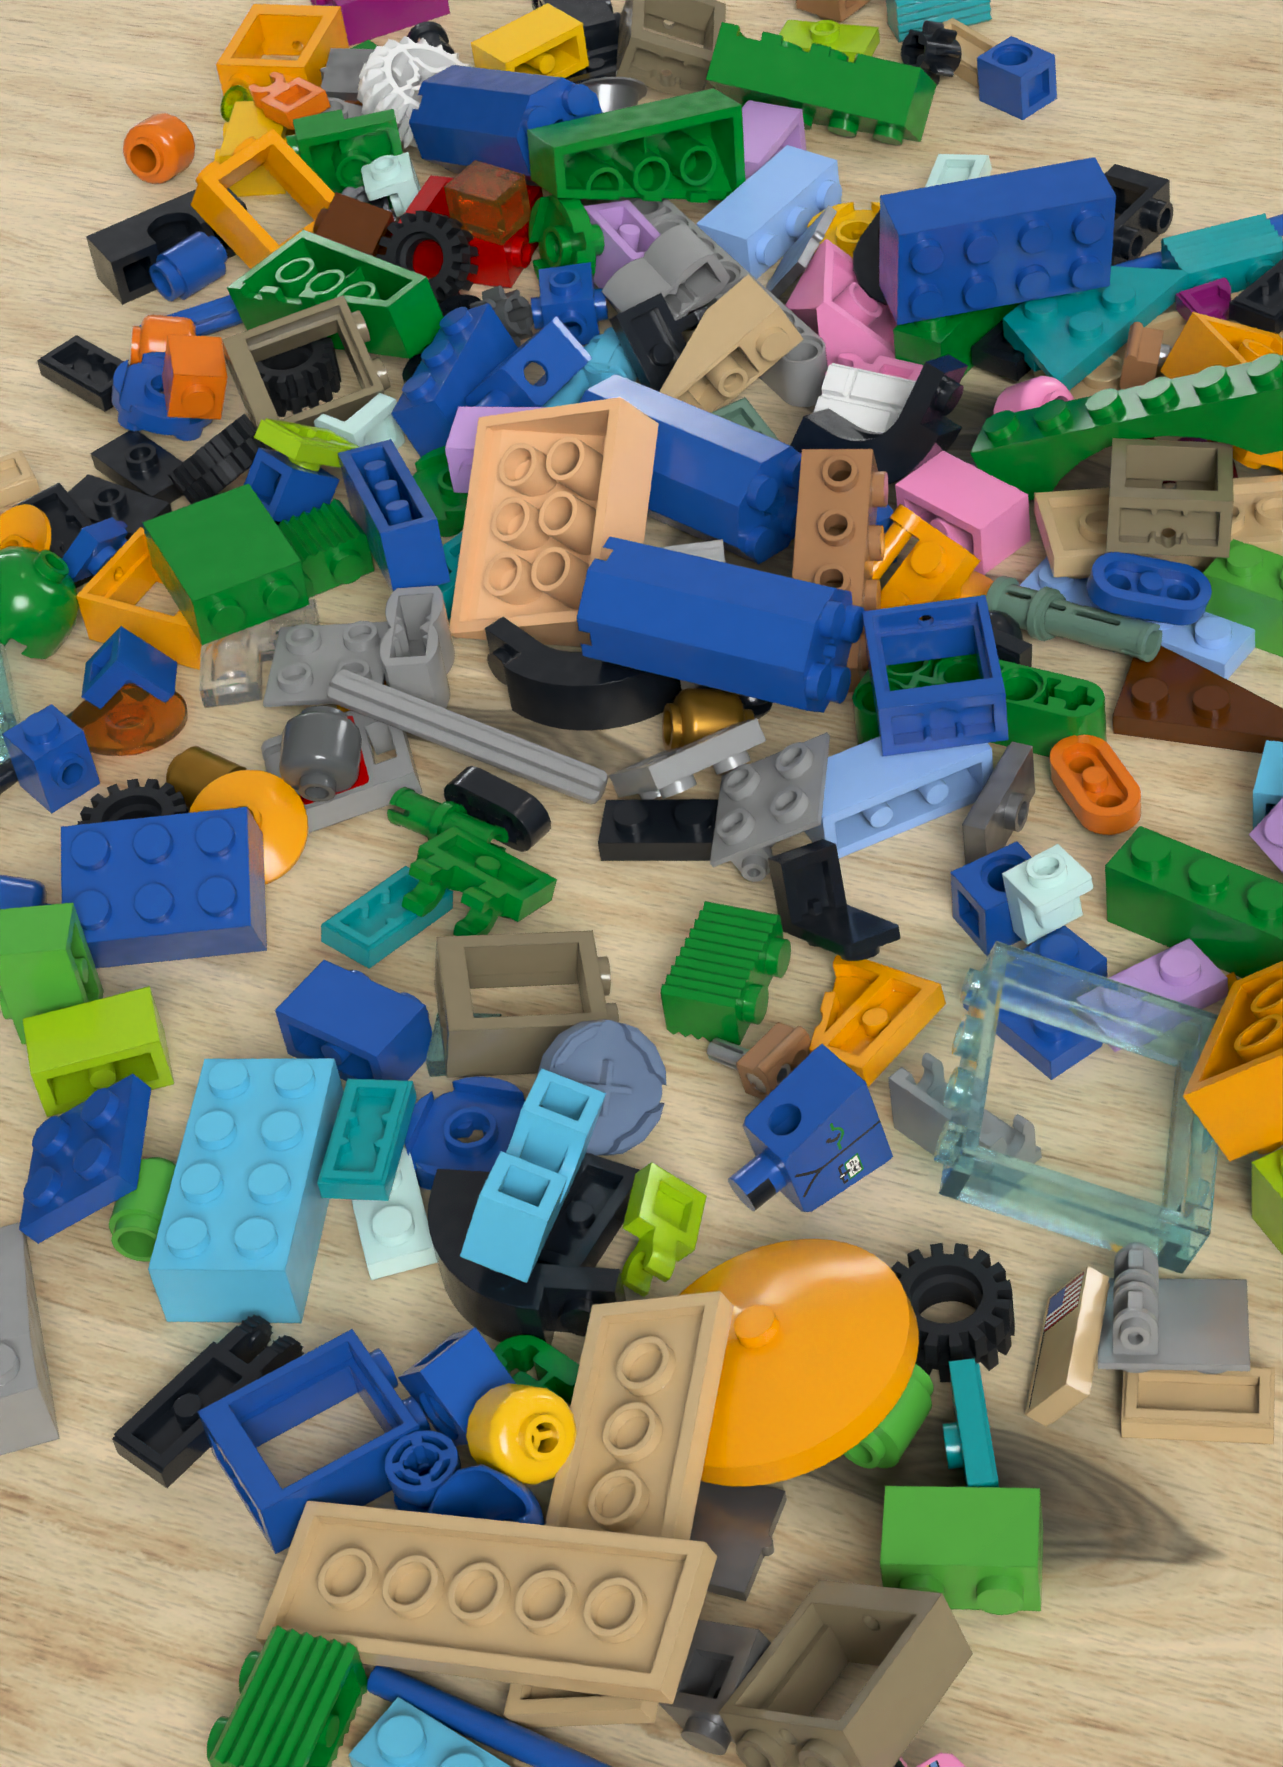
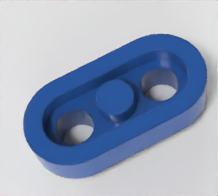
(1148, 588)

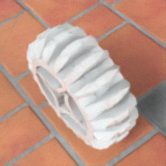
(395, 76)

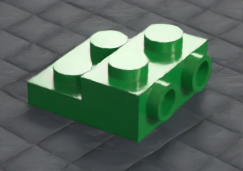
(341, 146)

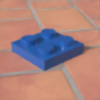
(85, 1158)

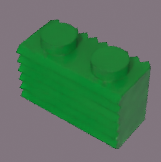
(329, 547)
(724, 973)
(290, 1704)

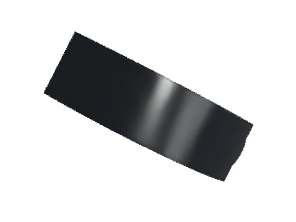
(914, 437)
(572, 689)
(499, 1305)

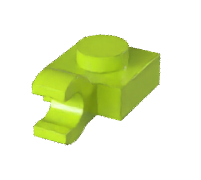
(666, 1220)

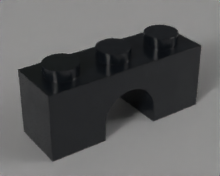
(130, 247)

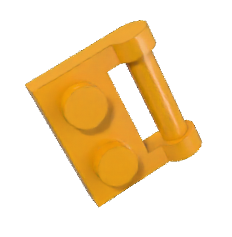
(931, 569)

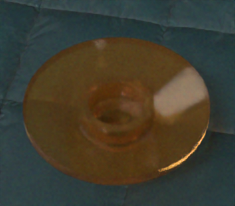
(130, 722)

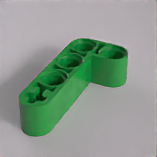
(1038, 702)

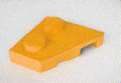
(874, 1014)

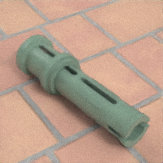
(1049, 615)

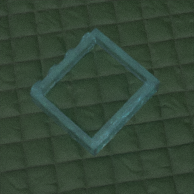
(1048, 1198)

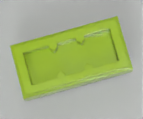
(841, 37)
(303, 444)

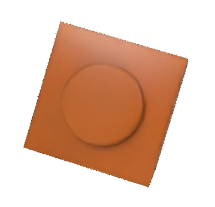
(194, 376)

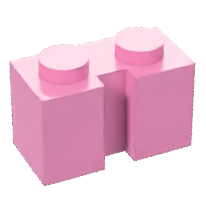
(968, 507)

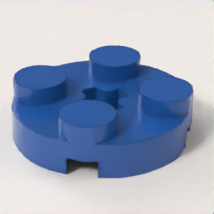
(143, 407)
(473, 1105)

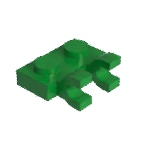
(488, 878)

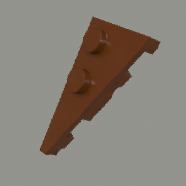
(1193, 706)

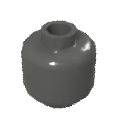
(320, 751)

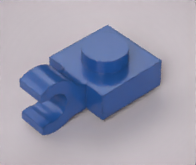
(94, 548)

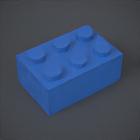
(167, 886)

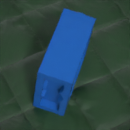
(941, 713)
(290, 1398)

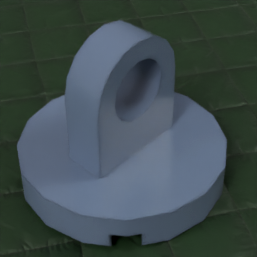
(624, 1067)

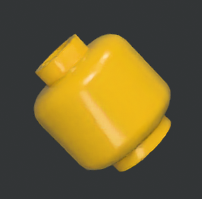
(521, 1432)

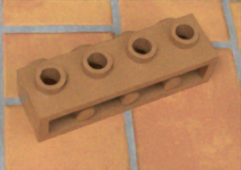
(839, 530)

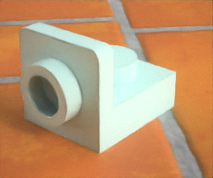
(392, 177)
(368, 425)
(1045, 893)

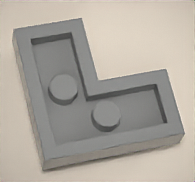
(673, 769)

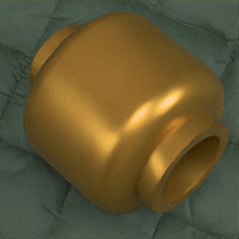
(699, 714)

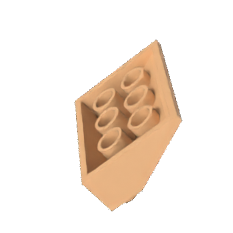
(541, 509)

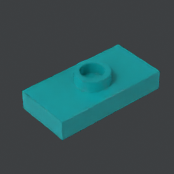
(378, 923)
(367, 1139)
(969, 1438)

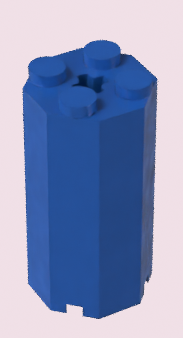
(487, 115)
(715, 474)
(720, 625)

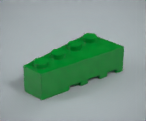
(832, 92)
(313, 270)

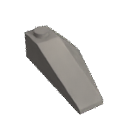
(25, 1384)

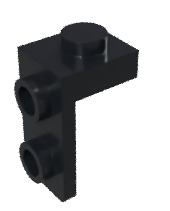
(1140, 211)
(815, 907)

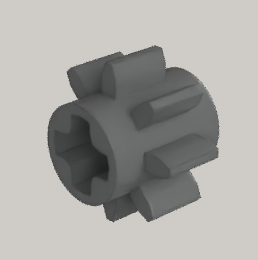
(512, 311)

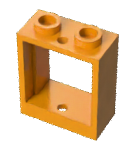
(281, 30)
(231, 219)
(111, 601)

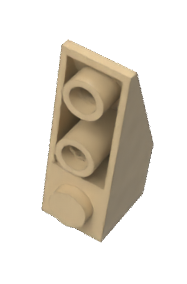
(731, 347)

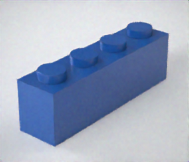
(394, 516)

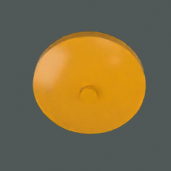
(808, 1360)

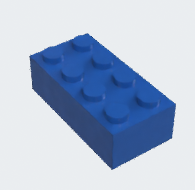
(996, 240)

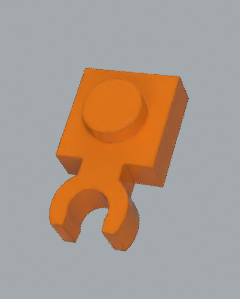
(289, 101)

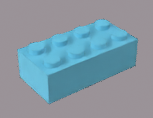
(246, 1192)

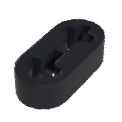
(500, 805)

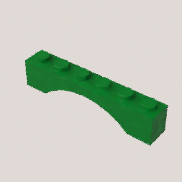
(1218, 404)

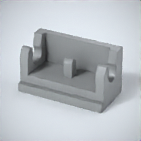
(921, 1115)

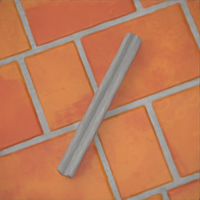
(467, 736)

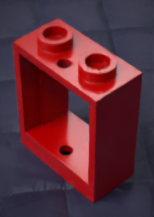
(496, 262)

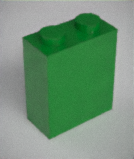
(226, 564)

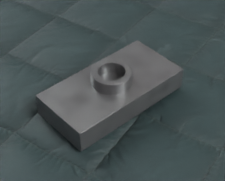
(1001, 803)

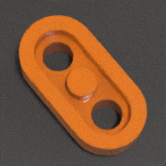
(1095, 784)

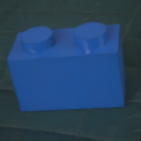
(356, 1023)

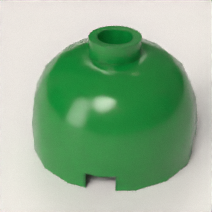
(36, 600)

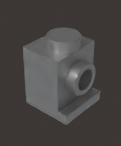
(712, 1672)

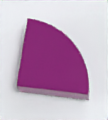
(1206, 299)

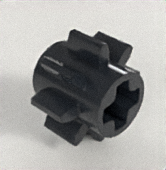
(932, 50)

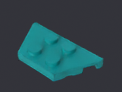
(1080, 330)

